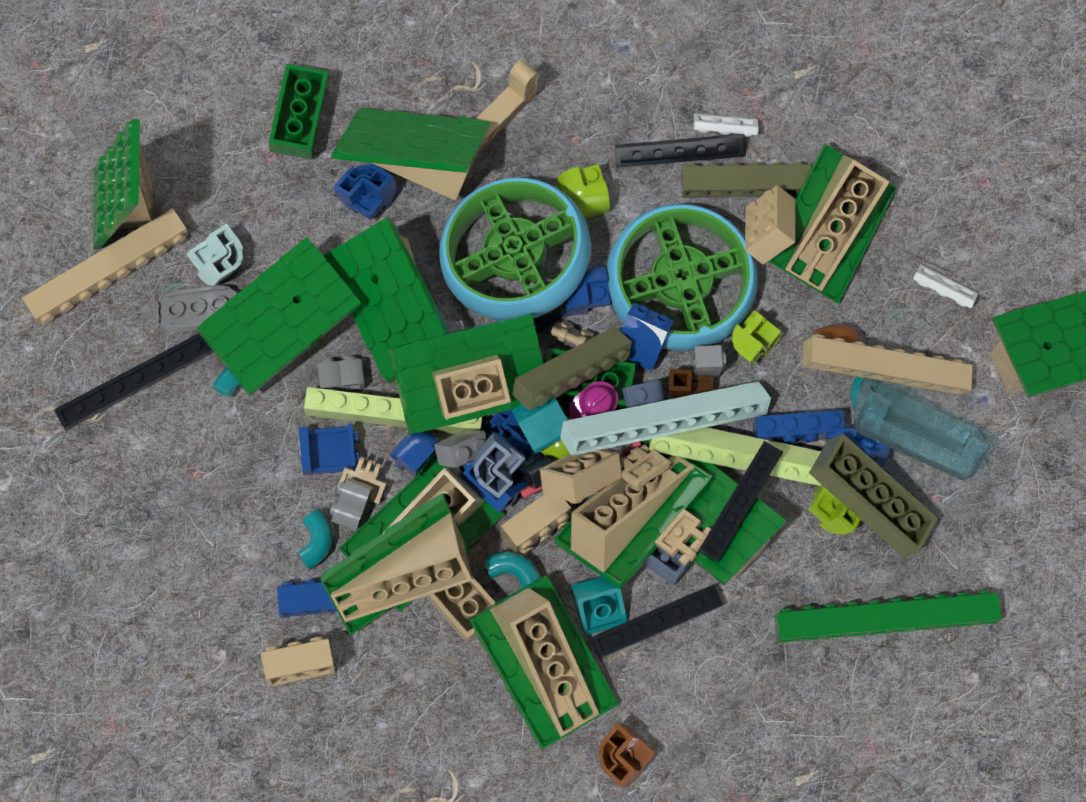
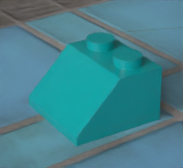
(542, 424)
(598, 605)

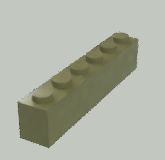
(741, 180)
(571, 368)

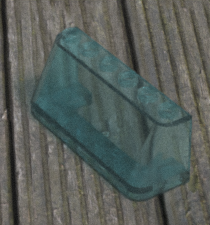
(919, 430)

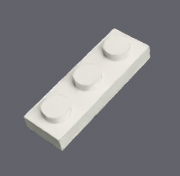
(725, 125)
(945, 286)

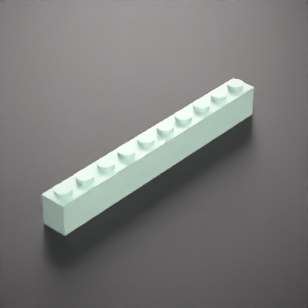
(664, 418)

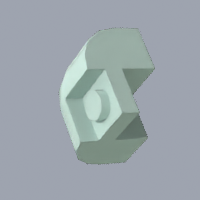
(217, 256)

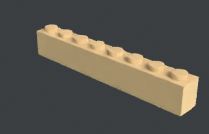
(105, 266)
(887, 365)

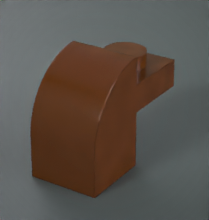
(684, 383)

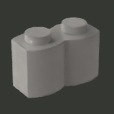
(341, 375)
(351, 504)

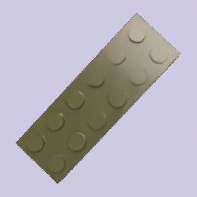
(873, 495)

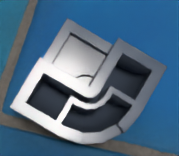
(644, 393)
(496, 463)

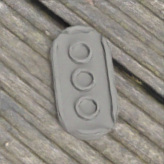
(190, 307)

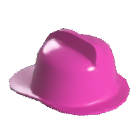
(594, 400)

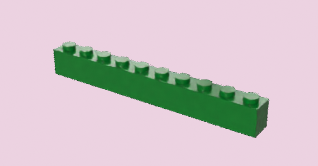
(887, 617)

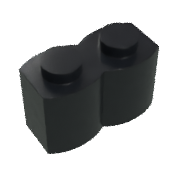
(530, 468)

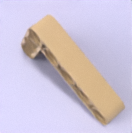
(521, 90)

